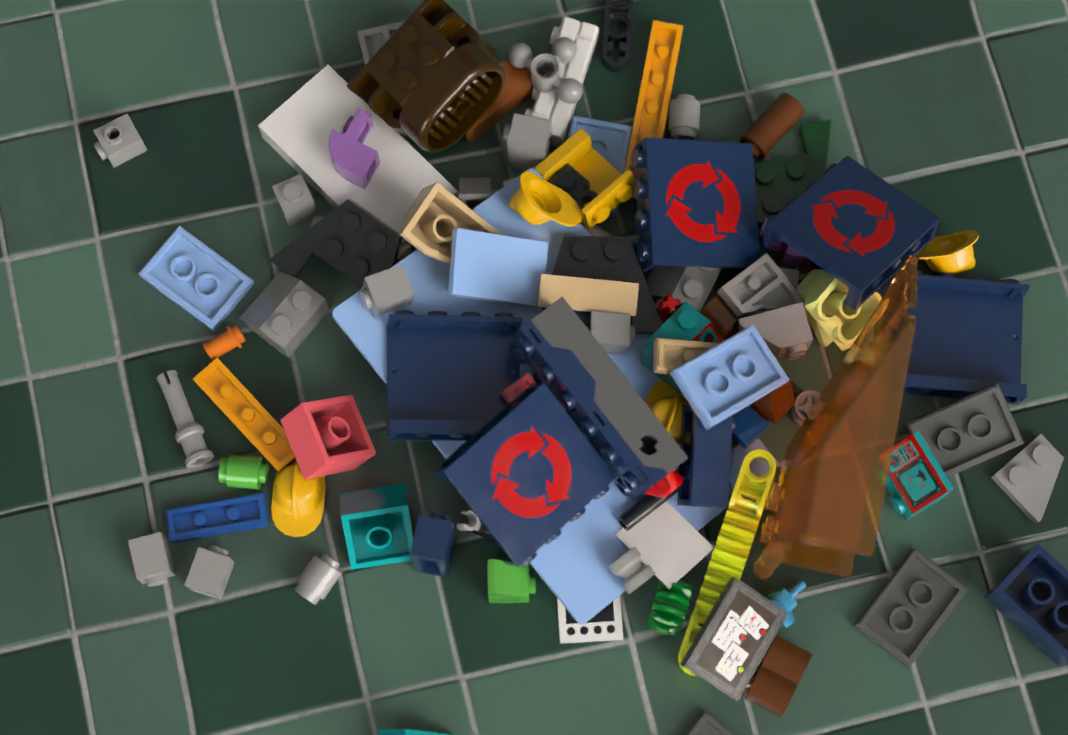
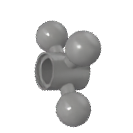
(563, 51)

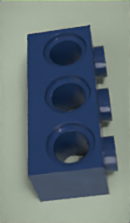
(433, 544)

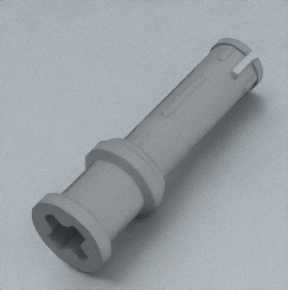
(188, 431)

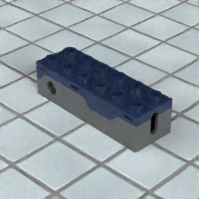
(600, 401)

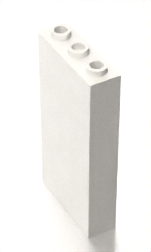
(301, 136)

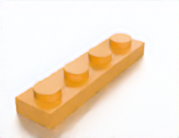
(246, 414)

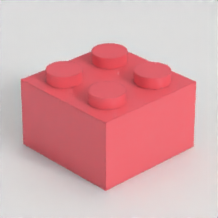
(328, 436)

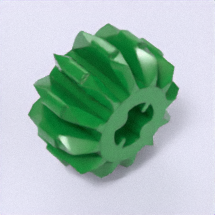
(670, 607)

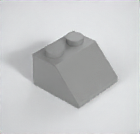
(683, 283)
(285, 313)
(783, 330)

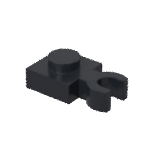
(574, 184)

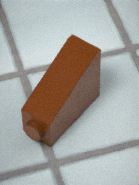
(514, 93)

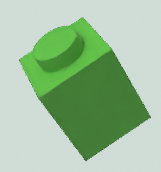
(509, 582)

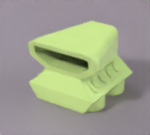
(828, 312)

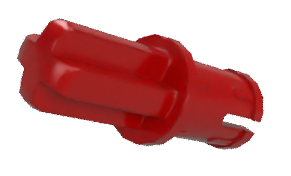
(667, 307)

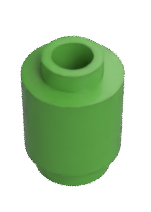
(243, 471)

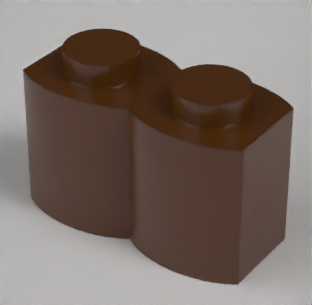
(777, 676)

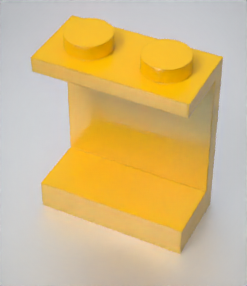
(602, 176)

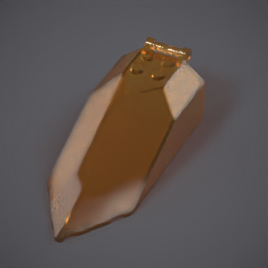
(841, 455)

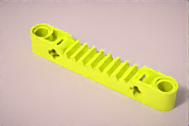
(732, 542)

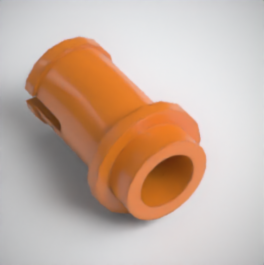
(224, 342)

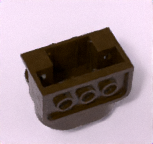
(431, 77)

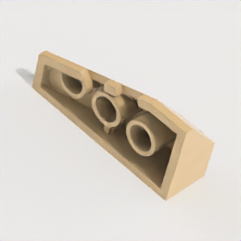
(434, 217)

